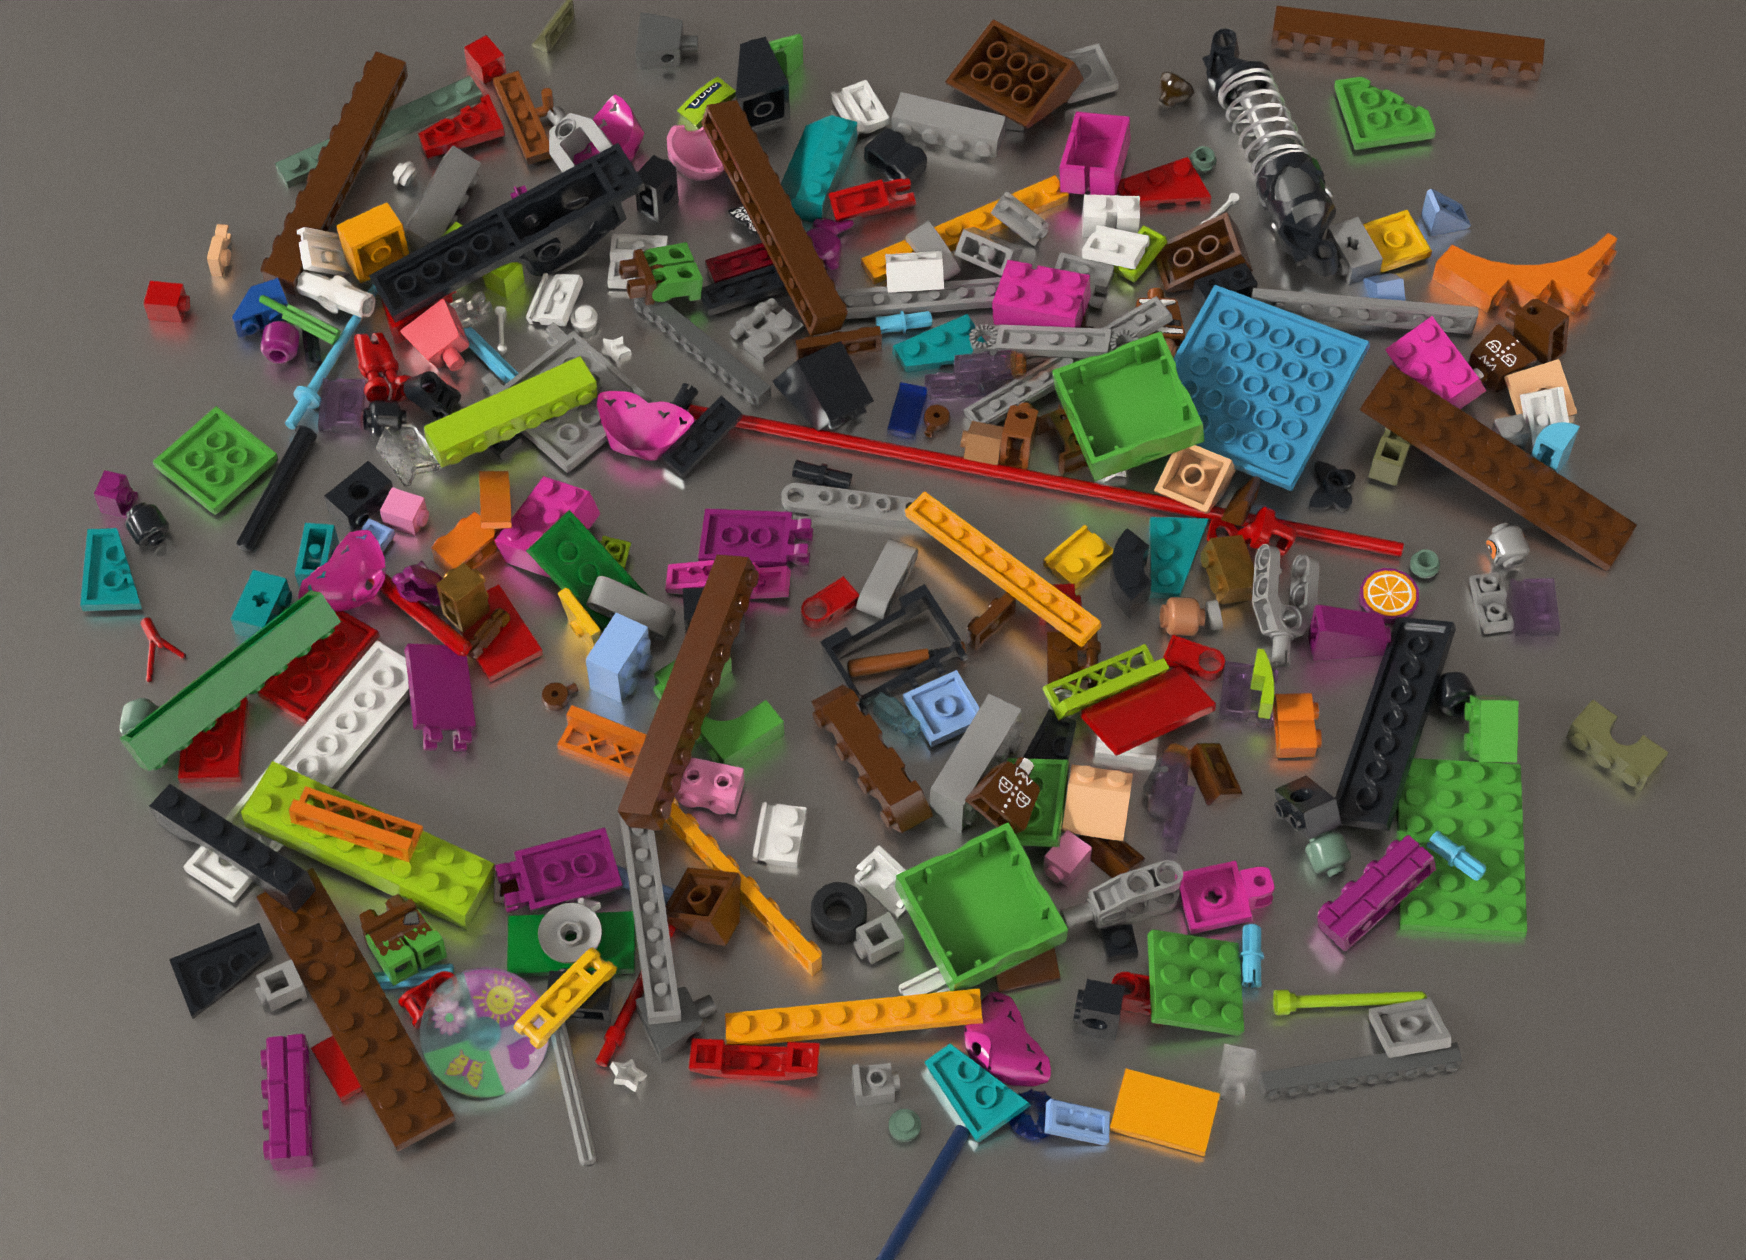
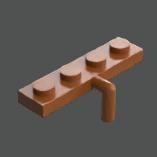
(523, 115)

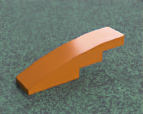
(495, 499)

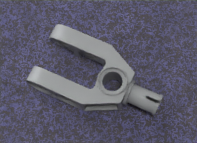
(572, 135)
(1274, 618)
(1109, 902)

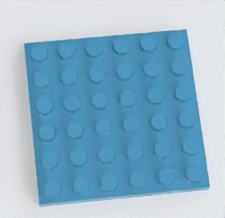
(1264, 382)

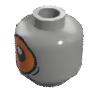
(1507, 546)

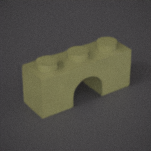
(1389, 458)
(1633, 763)

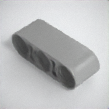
(887, 579)
(614, 597)

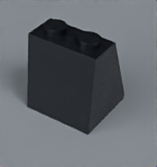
(761, 85)
(825, 387)

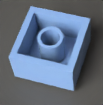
(619, 658)

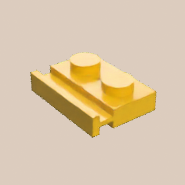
(1078, 557)

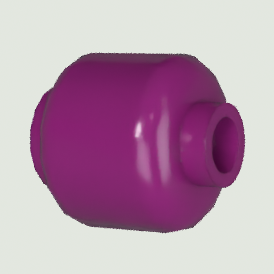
(280, 342)

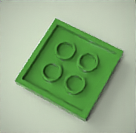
(215, 460)
(1195, 982)

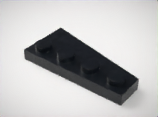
(1052, 738)

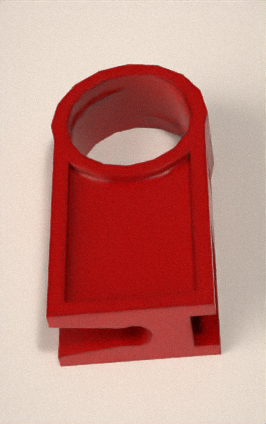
(835, 599)
(1189, 653)

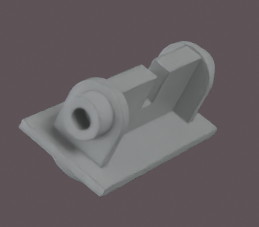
(1020, 219)

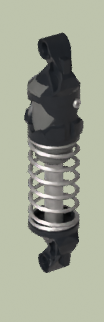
(1286, 176)

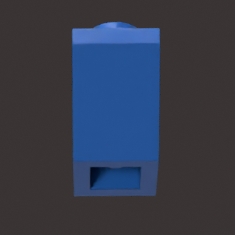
(254, 316)

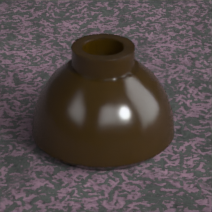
(1174, 89)

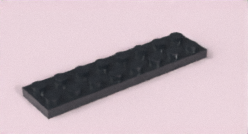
(1393, 722)

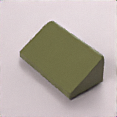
(555, 27)

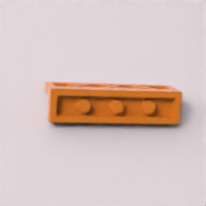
(604, 732)
(356, 829)

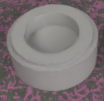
(1213, 615)

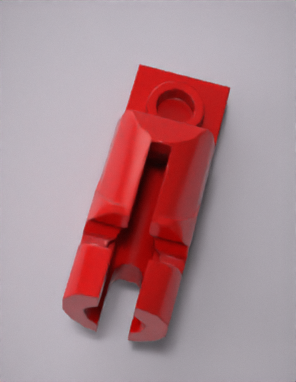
(871, 199)

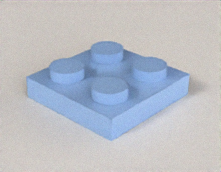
(942, 707)

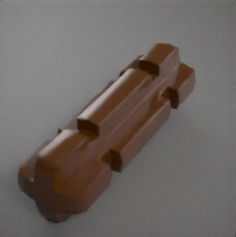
(488, 632)

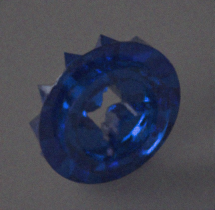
(1023, 1123)

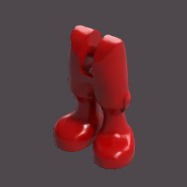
(377, 358)

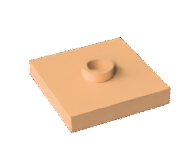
(1536, 379)

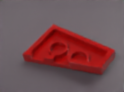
(467, 129)
(1169, 183)

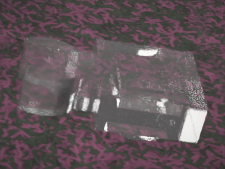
(469, 310)
(1237, 1069)

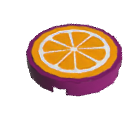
(1389, 594)

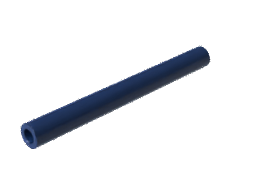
(924, 1194)

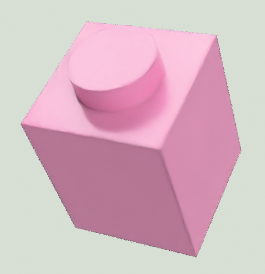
(404, 511)
(1067, 860)

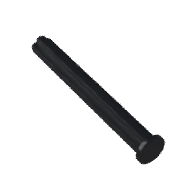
(276, 487)

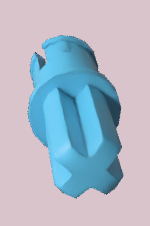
(902, 321)
(1456, 856)
(1251, 956)

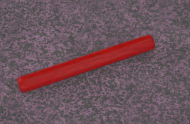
(427, 619)

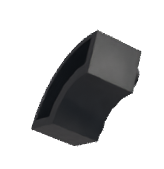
(1127, 577)

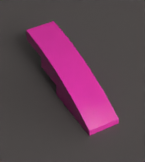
(772, 581)

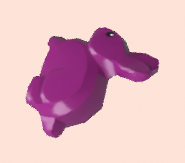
(826, 241)
(418, 583)

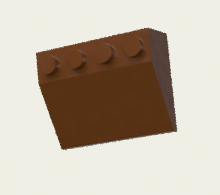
(1015, 75)

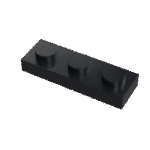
(742, 290)
(702, 436)

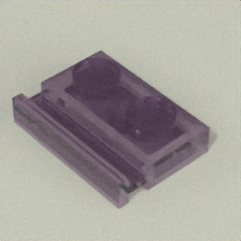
(342, 405)
(1534, 607)

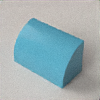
(1555, 444)

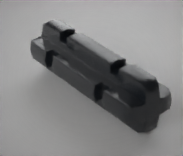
(311, 349)

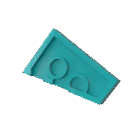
(936, 346)
(1172, 553)
(107, 574)
(974, 1093)

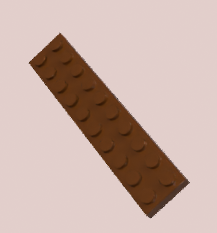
(1498, 467)
(360, 1017)

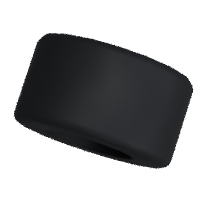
(838, 895)

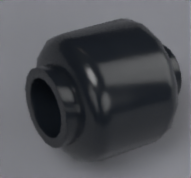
(381, 415)
(146, 525)
(1453, 693)

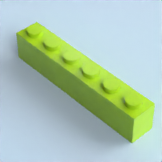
(511, 412)

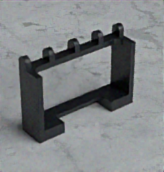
(911, 606)

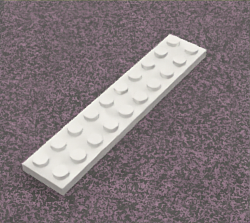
(321, 749)

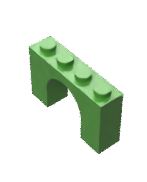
(735, 739)

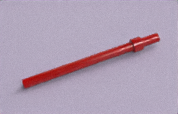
(615, 1034)

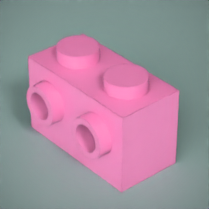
(711, 786)

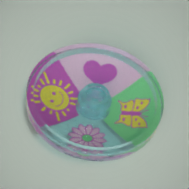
(471, 1033)

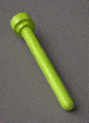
(1287, 1002)

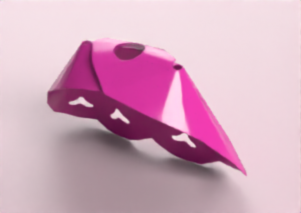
(621, 128)
(641, 428)
(348, 572)
(1005, 1044)

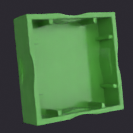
(1128, 406)
(981, 909)

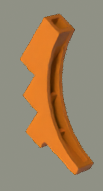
(1490, 282)

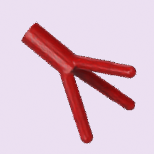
(155, 639)

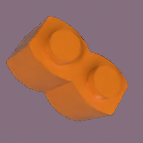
(1295, 725)

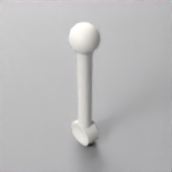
(1233, 199)
(500, 312)

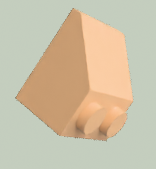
(1196, 478)
(1097, 802)

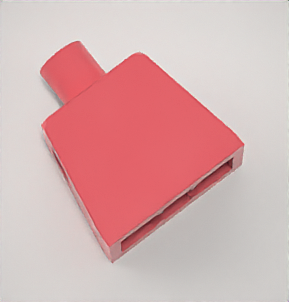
(438, 336)

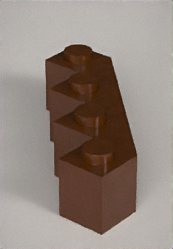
(879, 767)

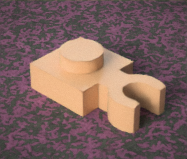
(218, 254)

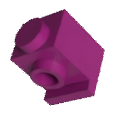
(114, 494)

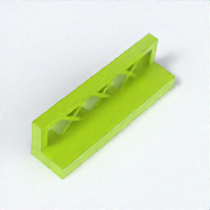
(1105, 687)

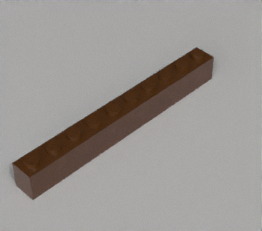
(1408, 43)
(337, 165)
(774, 218)
(688, 693)

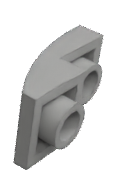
(927, 239)
(1490, 603)

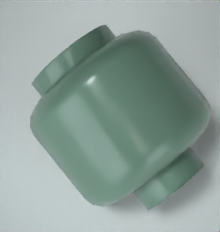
(135, 712)
(1328, 853)

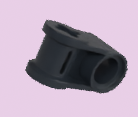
(432, 394)

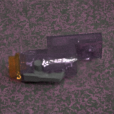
(974, 371)
(1169, 793)

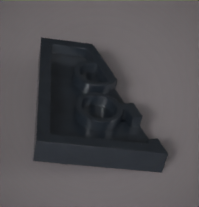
(219, 965)

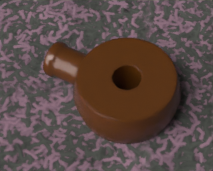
(936, 419)
(563, 695)

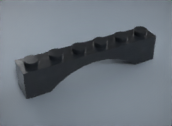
(267, 868)

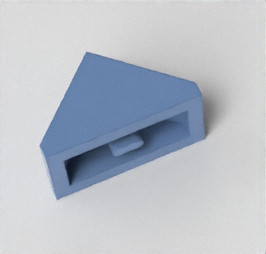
(1443, 214)
(1385, 287)

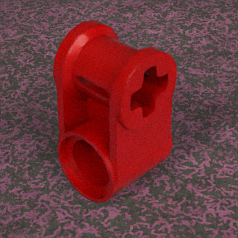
(1139, 987)
(420, 996)

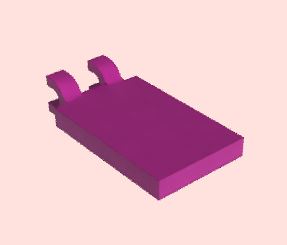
(760, 535)
(440, 694)
(561, 872)

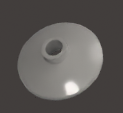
(566, 920)

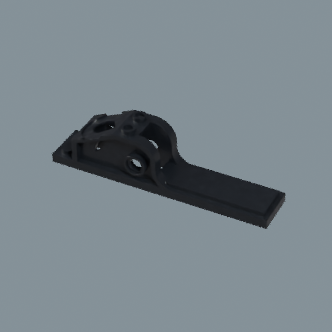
(505, 236)

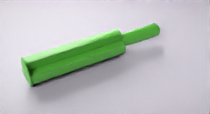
(303, 320)

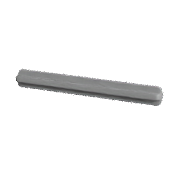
(573, 1096)

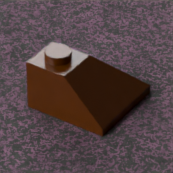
(706, 905)

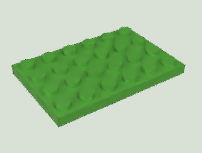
(1477, 809)

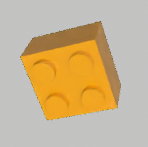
(372, 241)

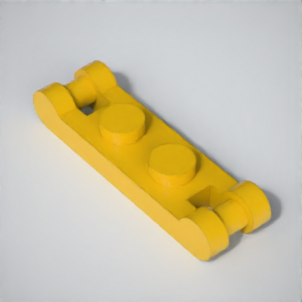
(564, 997)

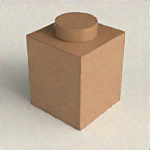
(982, 442)

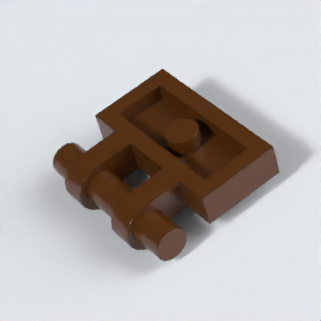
(1063, 657)

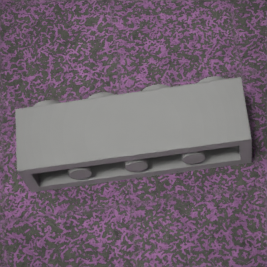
(948, 125)
(442, 198)

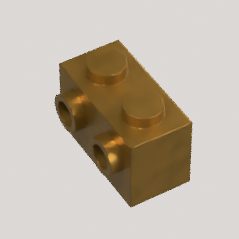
(1229, 569)
(463, 596)

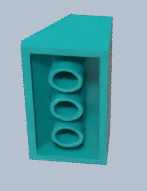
(819, 165)

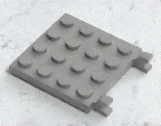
(579, 431)

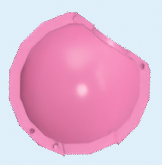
(693, 154)

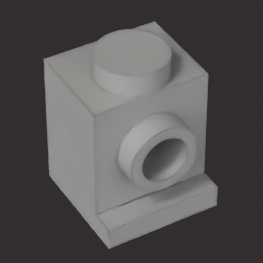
(1513, 429)
(879, 930)
(280, 977)
(870, 1093)

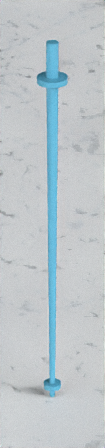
(307, 396)

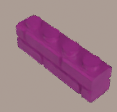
(1375, 892)
(288, 1102)

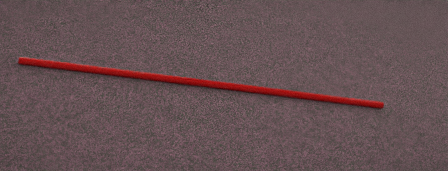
(1042, 479)

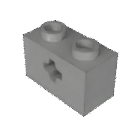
(986, 250)
(1355, 250)

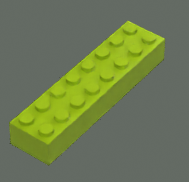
(437, 878)

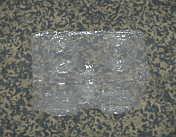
(406, 452)

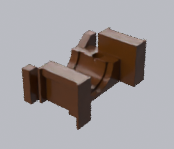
(1072, 458)

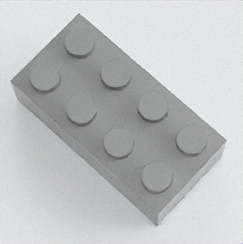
(983, 746)

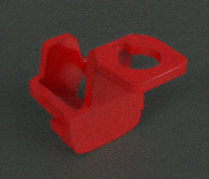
(1259, 531)

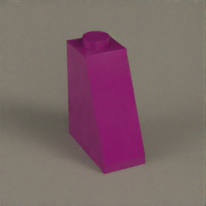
(1346, 634)

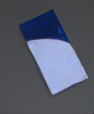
(907, 411)

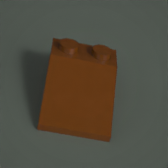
(1200, 253)

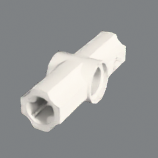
(336, 294)

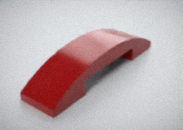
(754, 1062)

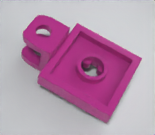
(1239, 893)

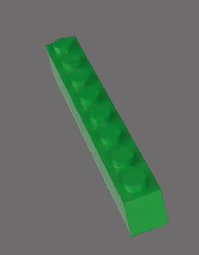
(230, 680)

